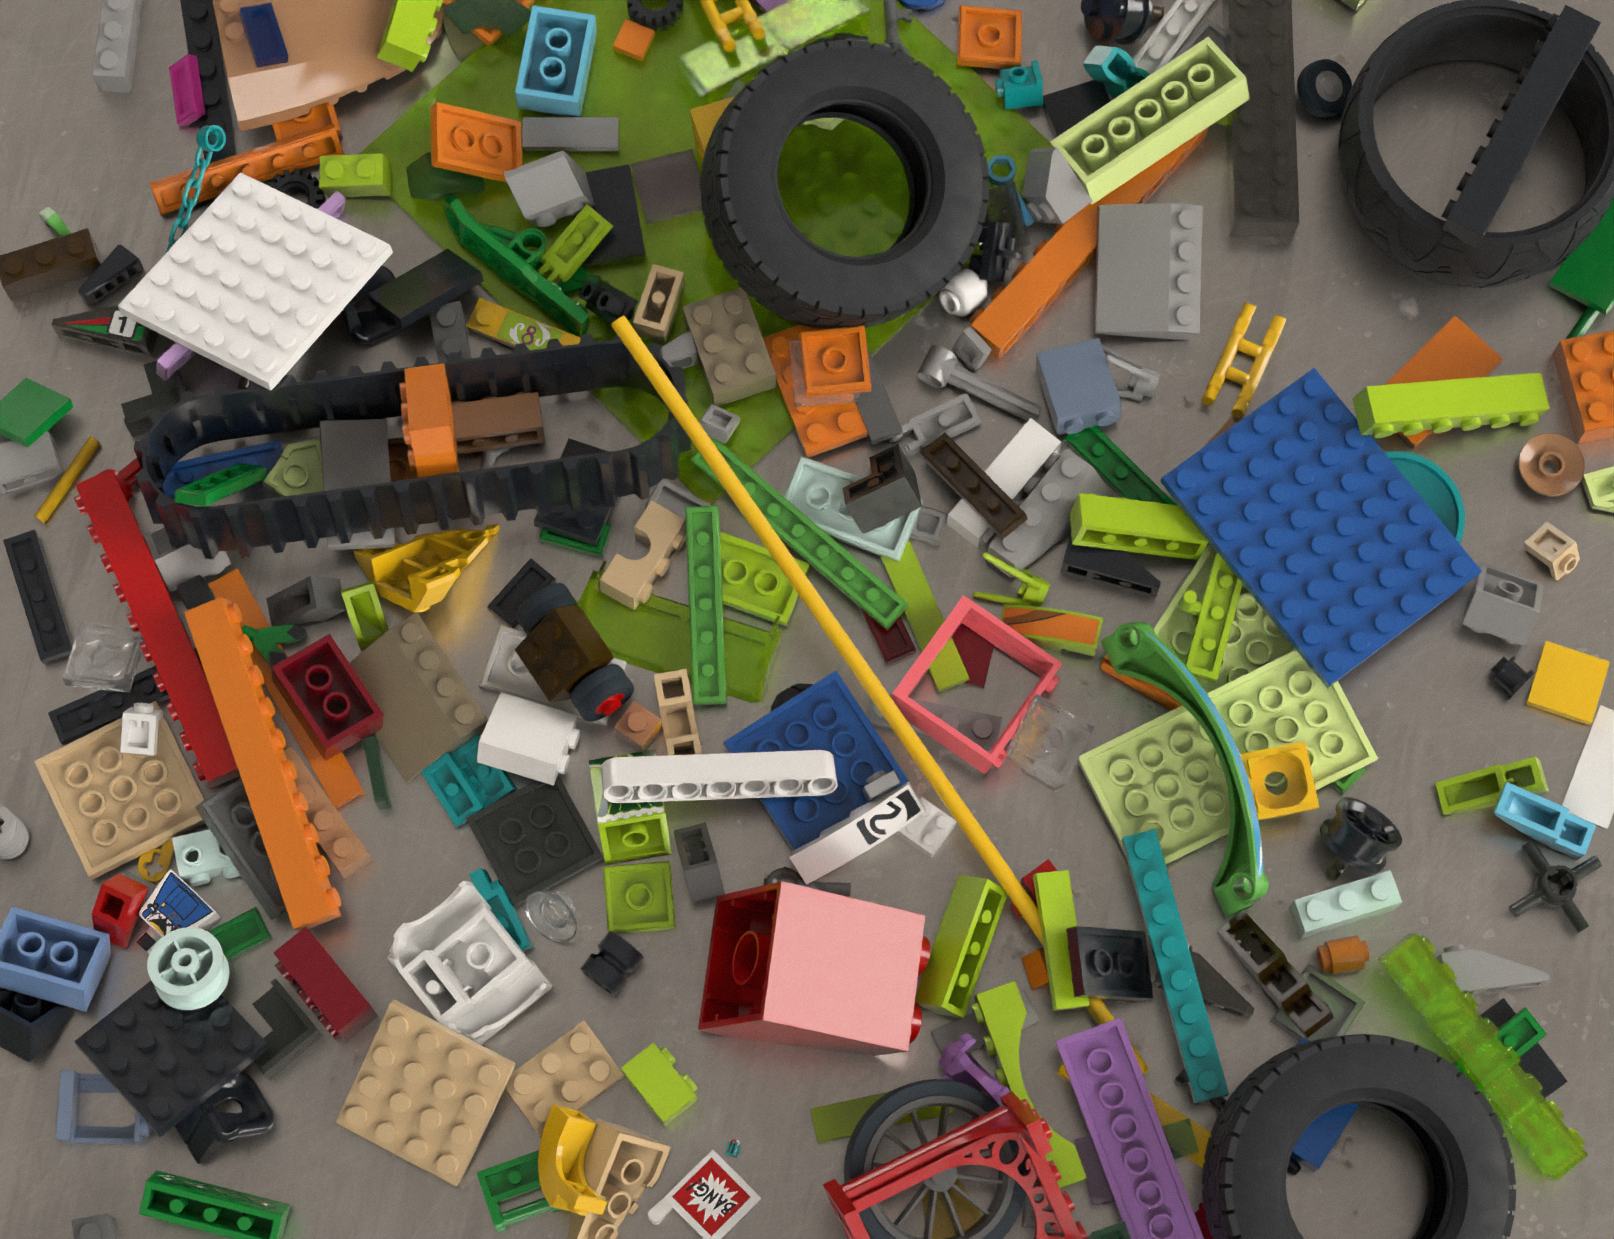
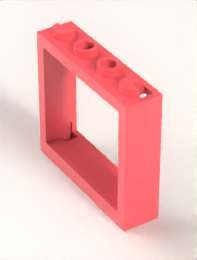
(1006, 640)

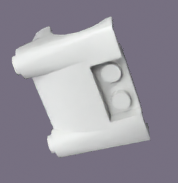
(467, 966)

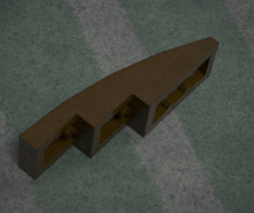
(1275, 974)

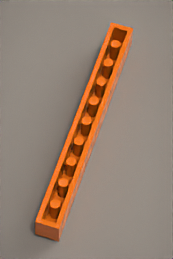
(1063, 258)
(263, 764)

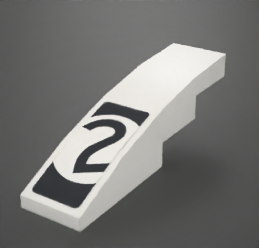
(857, 833)

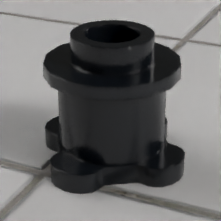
(1510, 675)

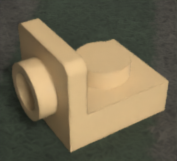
(1553, 549)

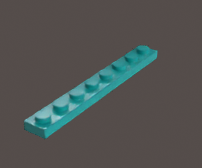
(1175, 967)

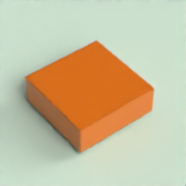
(633, 40)

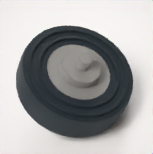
(1324, 88)

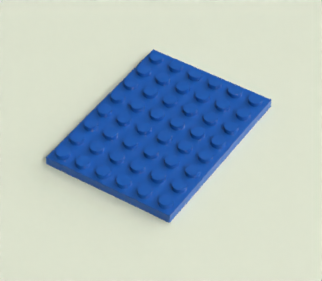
(1320, 527)

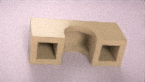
(632, 580)
(677, 713)

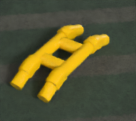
(719, 21)
(1261, 354)

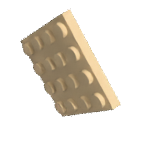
(120, 801)
(425, 1092)

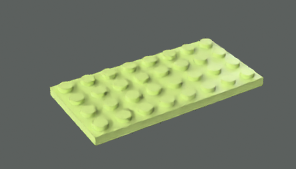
(1172, 776)

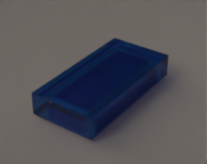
(264, 35)

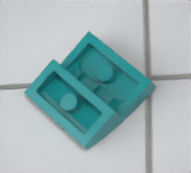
(465, 784)

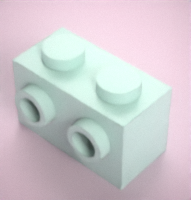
(201, 858)

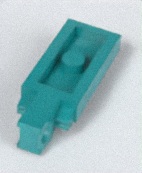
(501, 907)

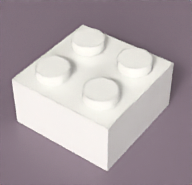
(928, 829)

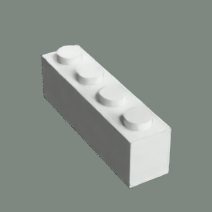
(1014, 472)

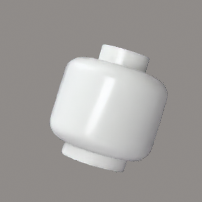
(964, 293)

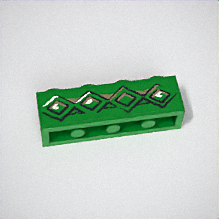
(212, 1208)

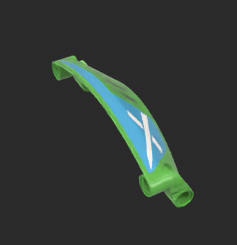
(1158, 665)

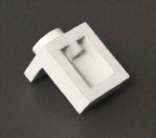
(140, 729)

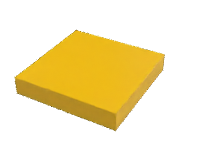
(1567, 683)

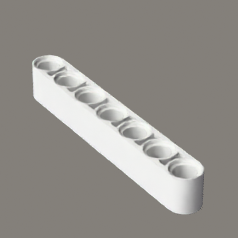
(718, 776)

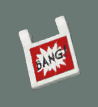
(708, 1199)

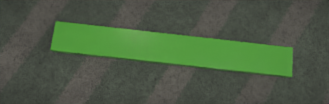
(813, 543)

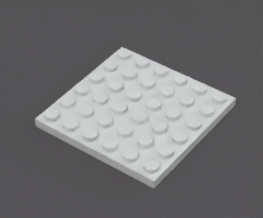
(255, 280)

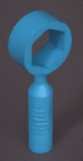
(997, 181)

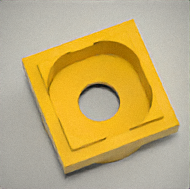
(1292, 762)

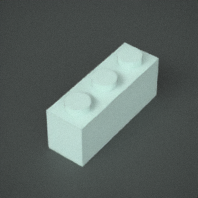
(1345, 904)

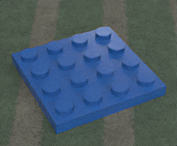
(826, 720)

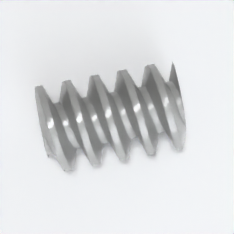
(13, 834)

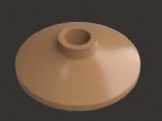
(1558, 452)

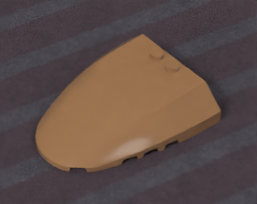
(329, 53)

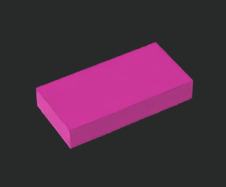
(187, 90)

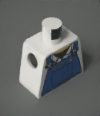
(173, 907)

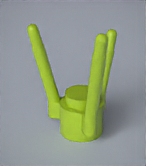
(1032, 587)

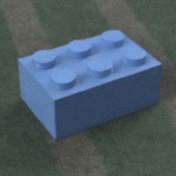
(52, 958)

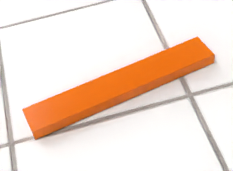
(259, 163)

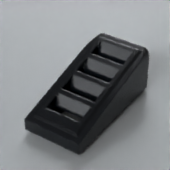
(113, 272)

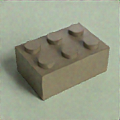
(729, 347)

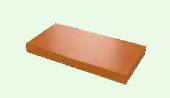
(1448, 355)

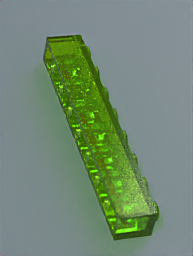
(1483, 1056)

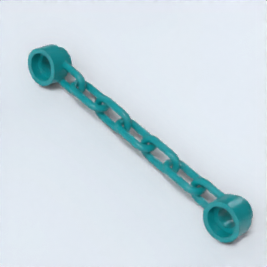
(216, 142)

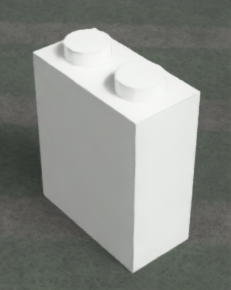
(528, 739)

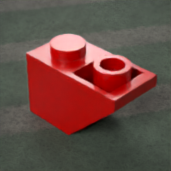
(118, 908)

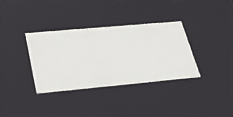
(1592, 785)

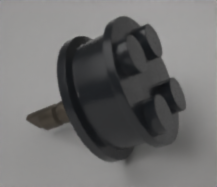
(1119, 19)

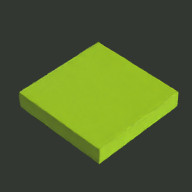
(639, 897)

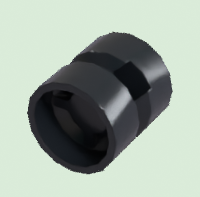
(611, 963)

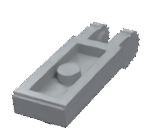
(950, 417)

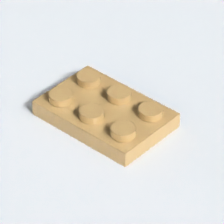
(563, 1074)

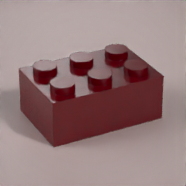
(327, 697)
(323, 985)

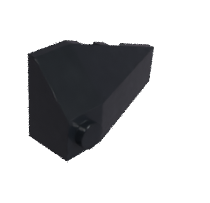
(29, 1023)

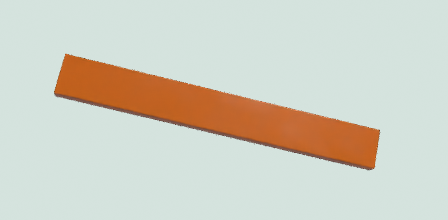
(334, 773)

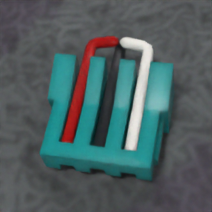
(732, 1148)

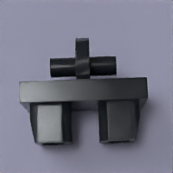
(997, 251)
(607, 301)

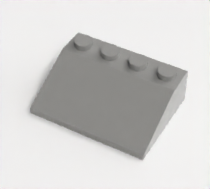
(1148, 270)

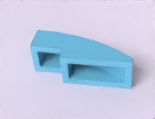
(1544, 821)

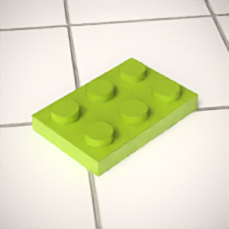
(755, 581)

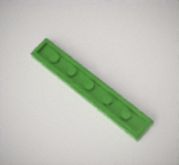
(705, 605)

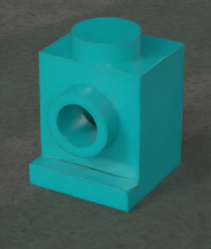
(1020, 86)

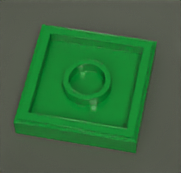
(31, 411)

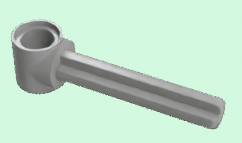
(941, 368)

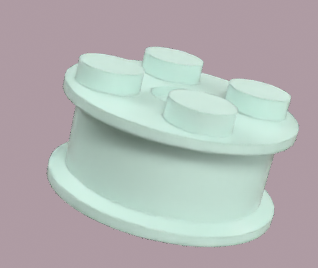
(188, 968)

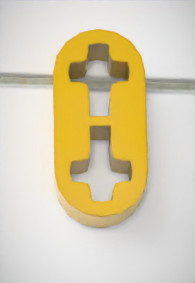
(165, 861)

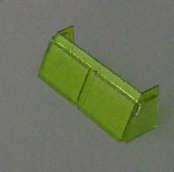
(786, 30)
(659, 639)

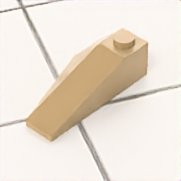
(619, 1169)

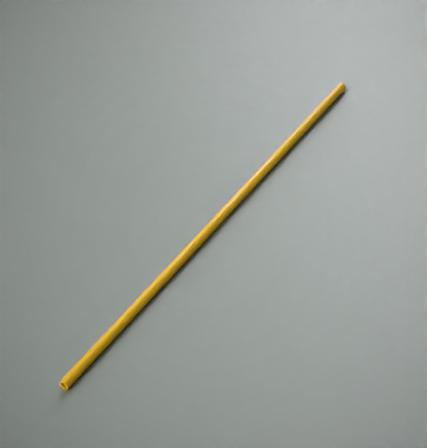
(842, 643)

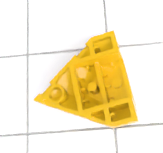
(423, 568)

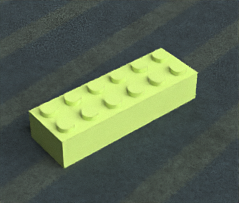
(1152, 118)

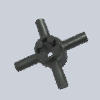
(1543, 891)

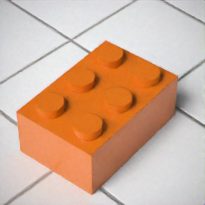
(1587, 384)
(428, 421)

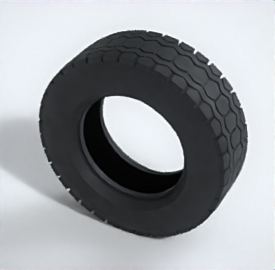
(921, 126)
(1421, 1091)

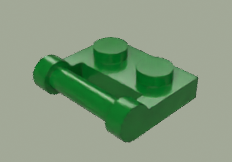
(509, 1181)

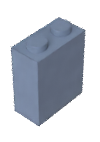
(1078, 386)

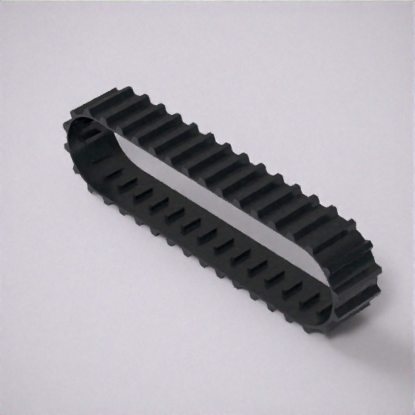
(410, 501)

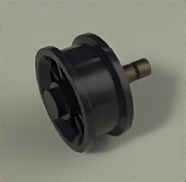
(1359, 837)

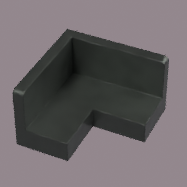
(163, 397)
(885, 493)
(291, 1030)

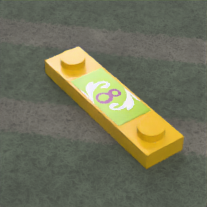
(514, 328)

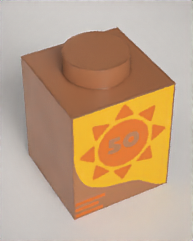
(638, 727)

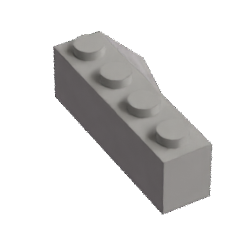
(1048, 511)

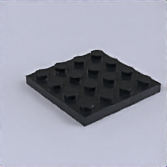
(169, 1057)

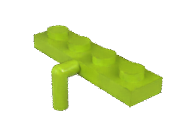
(1213, 619)

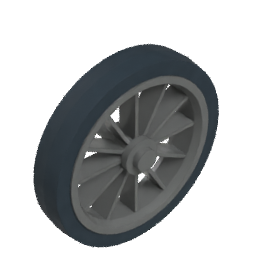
(906, 1100)

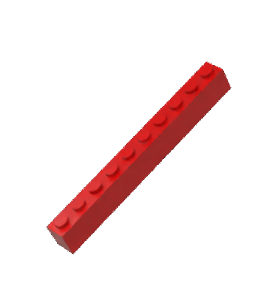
(159, 624)

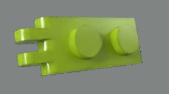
(574, 245)

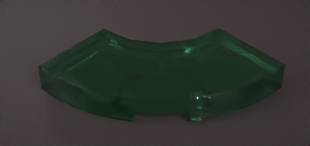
(499, 15)

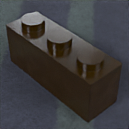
(49, 264)

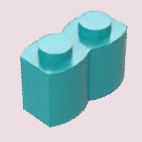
(1114, 69)

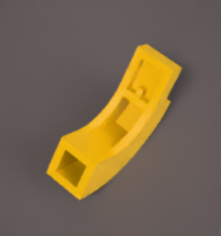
(562, 1162)

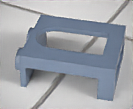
(68, 1108)

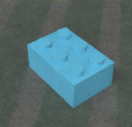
(556, 61)

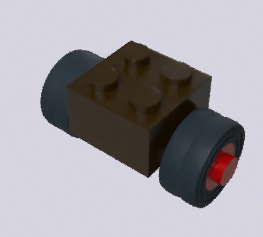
(569, 654)

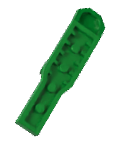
(506, 256)

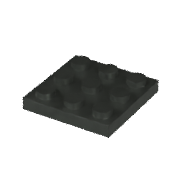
(534, 839)

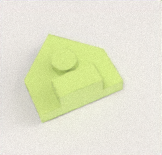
(297, 470)

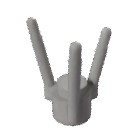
(1142, 378)

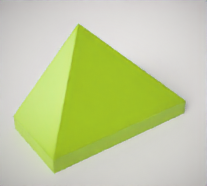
(365, 613)

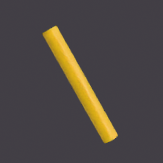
(67, 479)

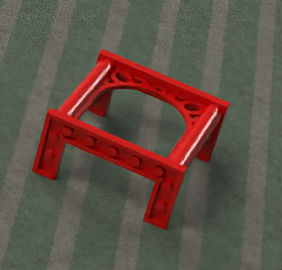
(1008, 1122)

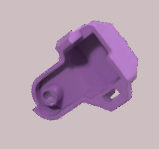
(967, 1070)

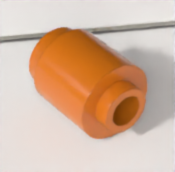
(1342, 955)

